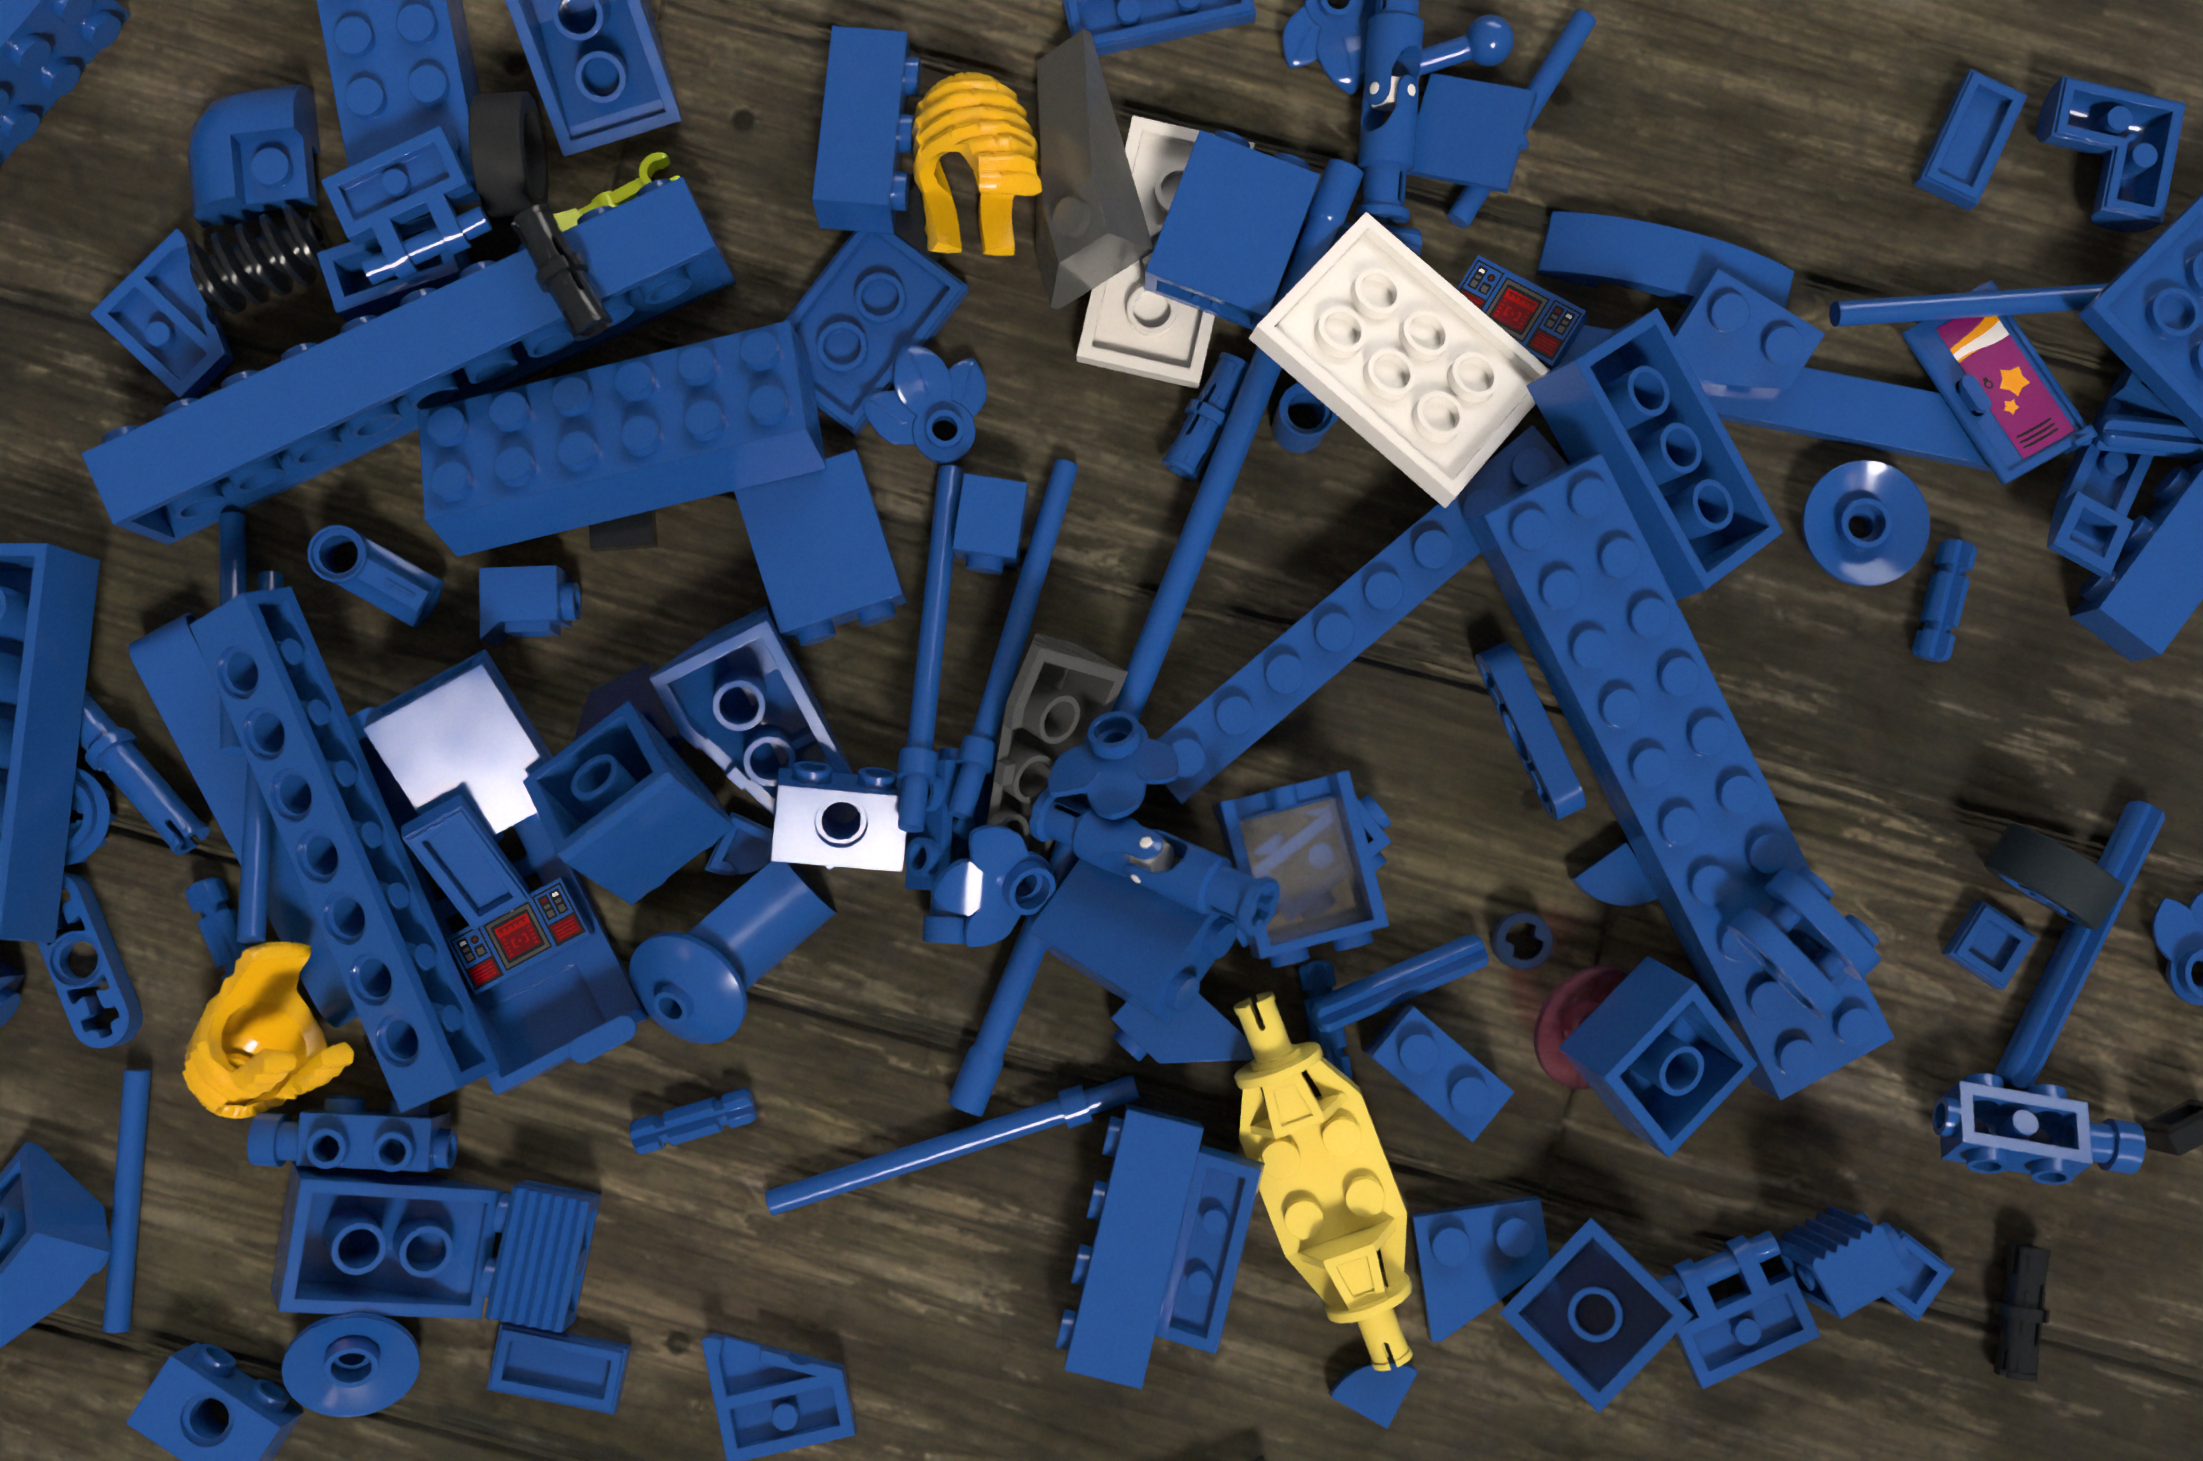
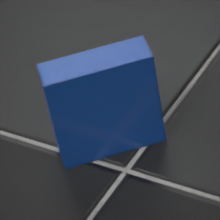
(1989, 945)
(1927, 1278)

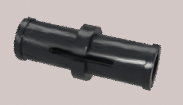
(561, 272)
(2022, 1311)

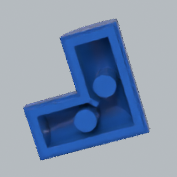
(2131, 133)

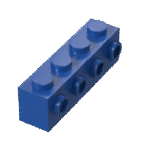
(1131, 1247)

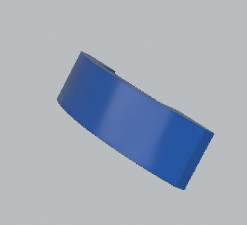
(1651, 257)
(2101, 486)

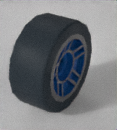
(2054, 876)

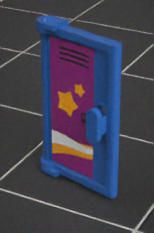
(2003, 378)

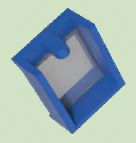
(1319, 855)

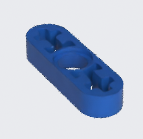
(1530, 731)
(110, 968)

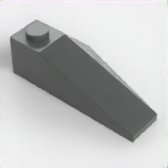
(1088, 202)
(1045, 715)

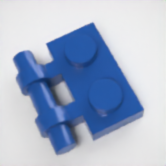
(397, 188)
(1746, 1326)

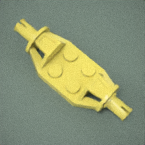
(1325, 1180)

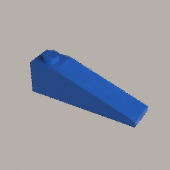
(751, 708)
(48, 1239)

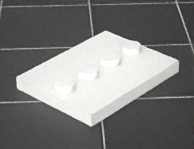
(1402, 358)

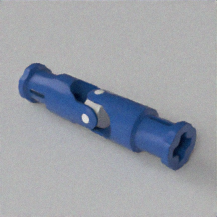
(1390, 85)
(1146, 856)

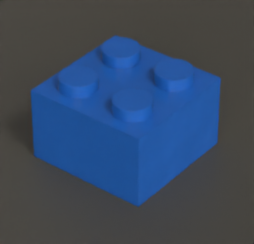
(1658, 1055)
(1596, 1314)

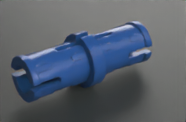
(1206, 418)

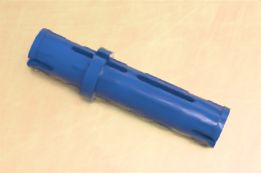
(116, 754)

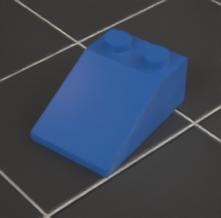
(596, 68)
(383, 1243)

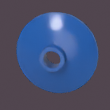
(1893, 517)
(688, 987)
(350, 1364)

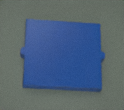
(1471, 132)

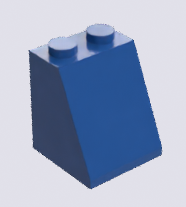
(625, 806)

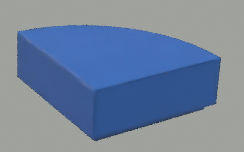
(741, 849)
(1616, 879)
(1374, 1392)

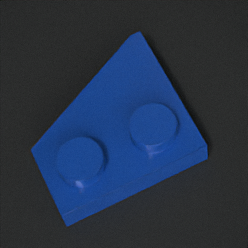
(166, 321)
(1742, 336)
(1475, 1258)
(775, 1398)

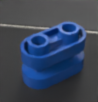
(1843, 941)

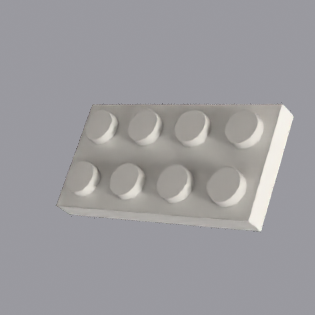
(1123, 322)

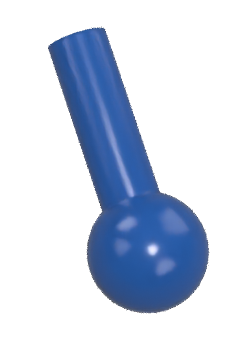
(1485, 43)

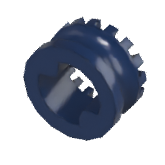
(1538, 931)

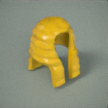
(990, 129)
(260, 1037)

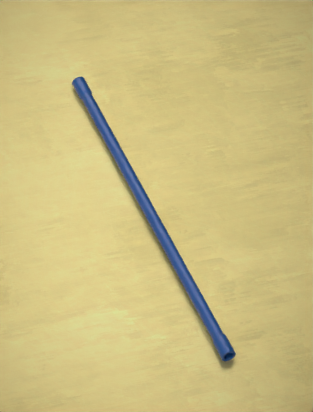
(1325, 218)

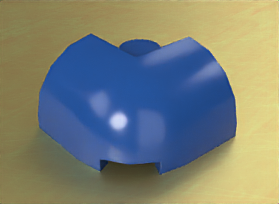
(253, 155)

